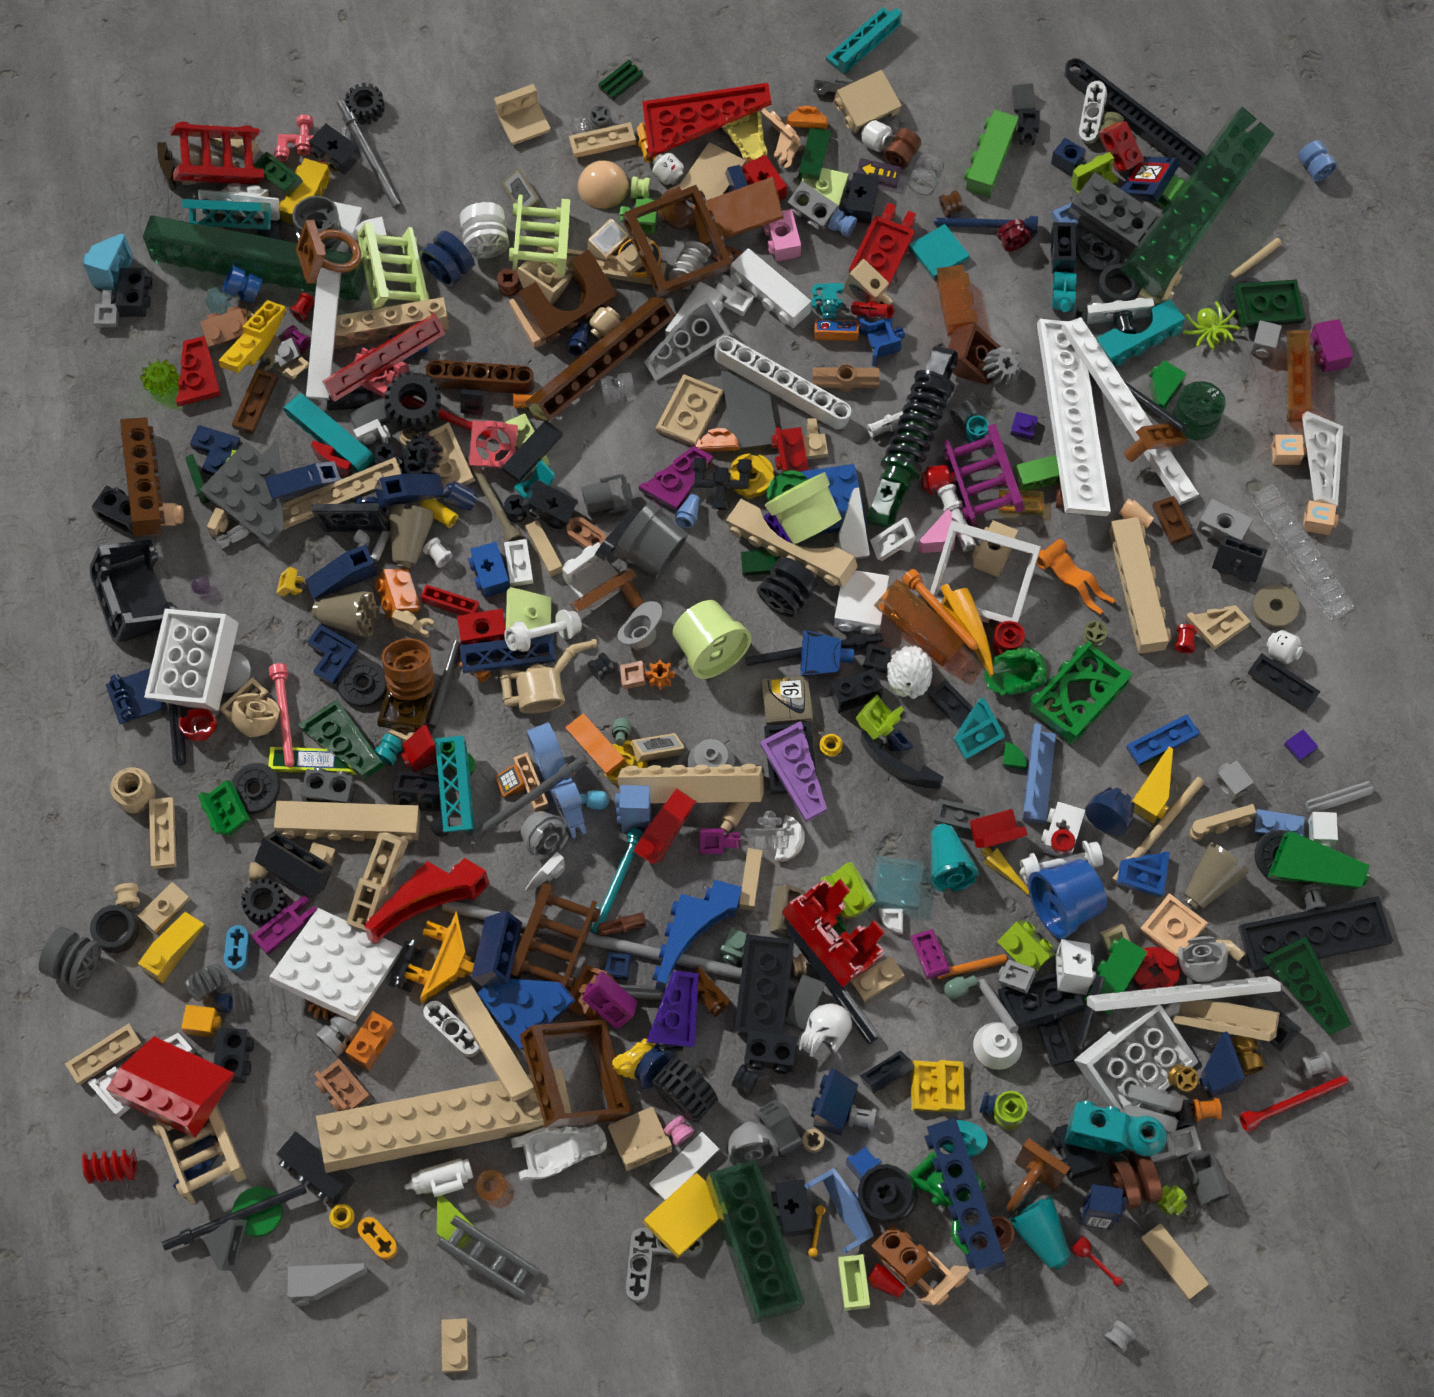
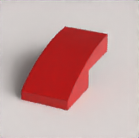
(327, 454)

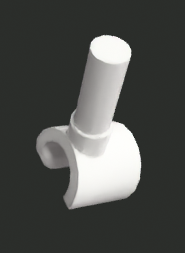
(361, 538)

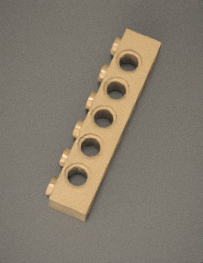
(379, 323)

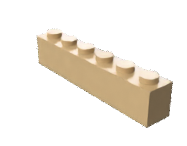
(1139, 586)
(698, 782)
(346, 820)

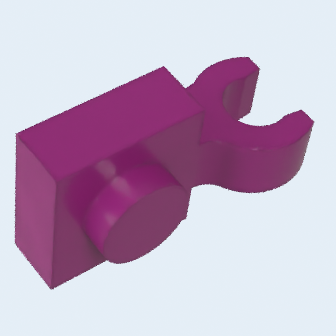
(714, 841)

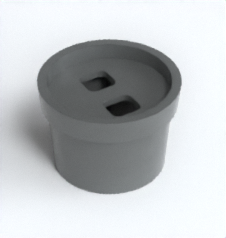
(651, 540)

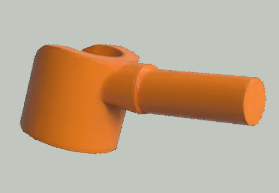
(481, 676)

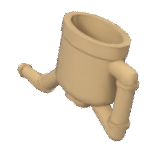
(539, 686)

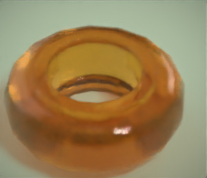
(483, 1177)

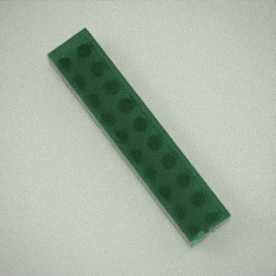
(1197, 202)
(220, 249)

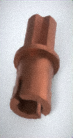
(622, 924)

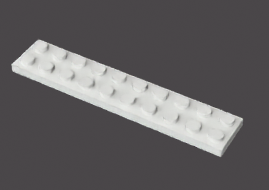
(1073, 423)

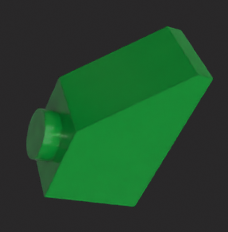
(1165, 383)

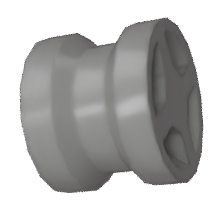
(1120, 1336)

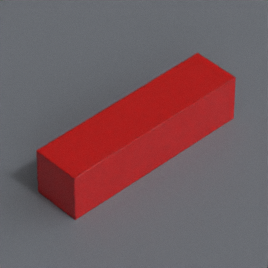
(449, 601)

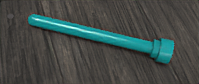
(633, 837)

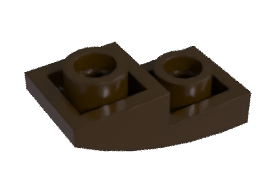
(166, 163)

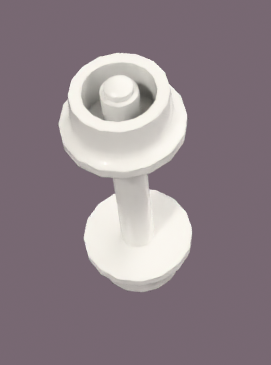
(519, 637)
(1090, 853)

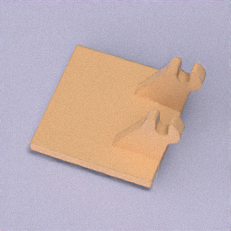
(788, 140)
(952, 1278)

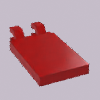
(886, 243)

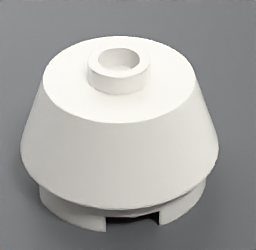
(997, 1046)

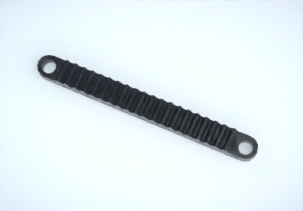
(1137, 116)

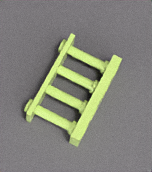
(558, 243)
(377, 276)

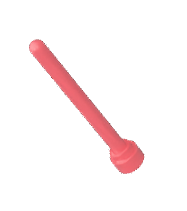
(279, 674)

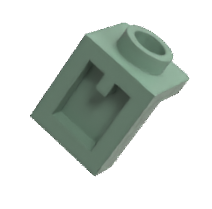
(734, 946)

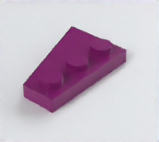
(675, 481)

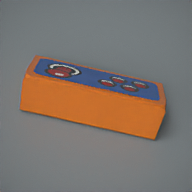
(836, 330)

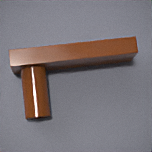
(1154, 438)
(621, 580)

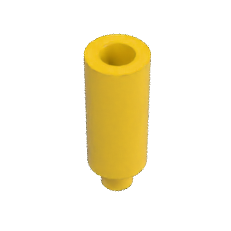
(440, 511)

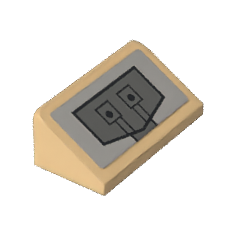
(607, 240)
(657, 747)

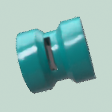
(974, 426)
(389, 748)

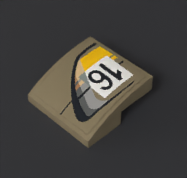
(787, 700)

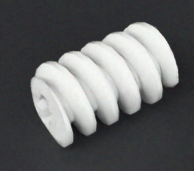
(690, 259)

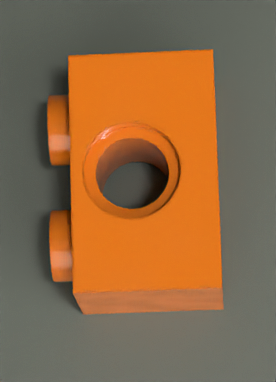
(370, 1041)

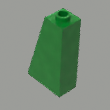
(1313, 863)

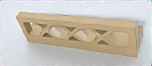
(1228, 1017)

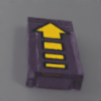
(888, 174)

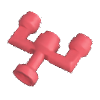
(301, 141)

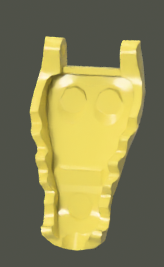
(748, 136)

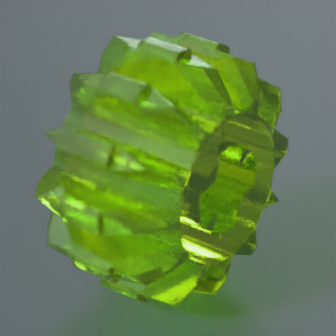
(159, 377)

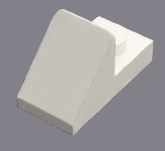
(893, 539)

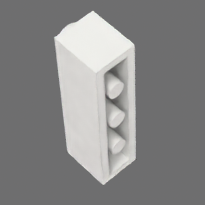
(770, 288)

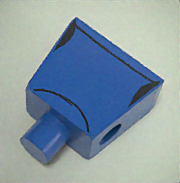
(822, 654)

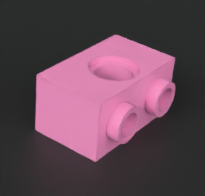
(788, 245)

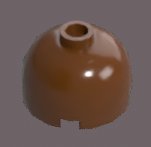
(677, 215)

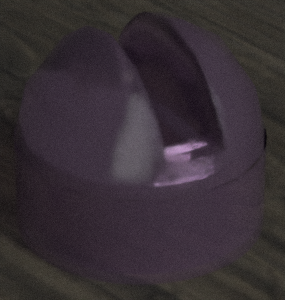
(201, 585)

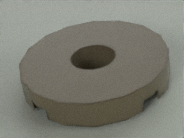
(1280, 595)

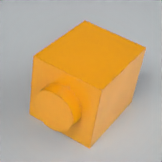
(200, 1021)

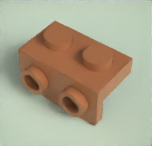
(224, 327)
(341, 1086)

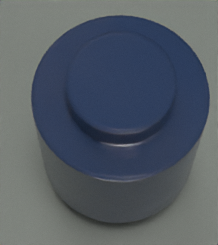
(460, 495)

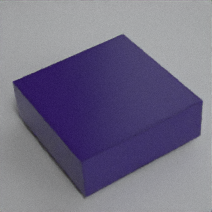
(1301, 745)

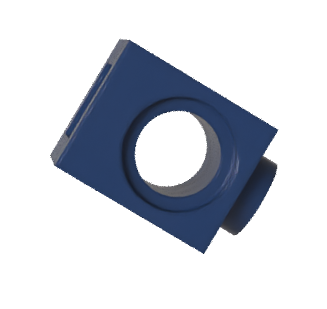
(1068, 149)

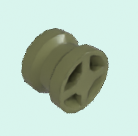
(1096, 629)

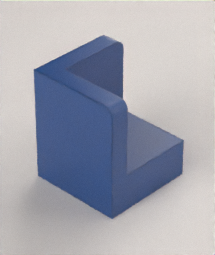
(861, 1162)

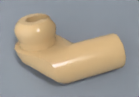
(1233, 950)

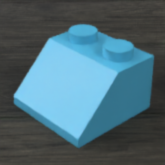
(104, 262)

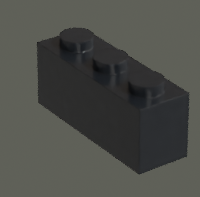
(293, 864)
(308, 1163)

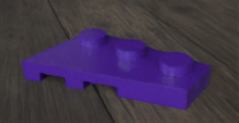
(677, 1012)

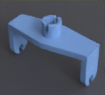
(846, 1206)

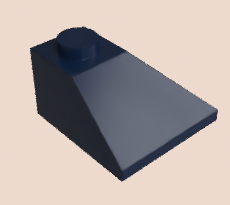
(1222, 1070)

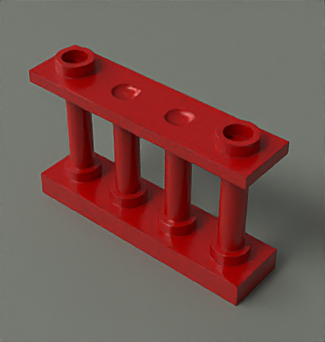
(207, 172)

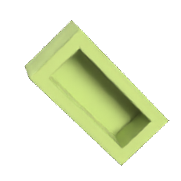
(853, 1282)

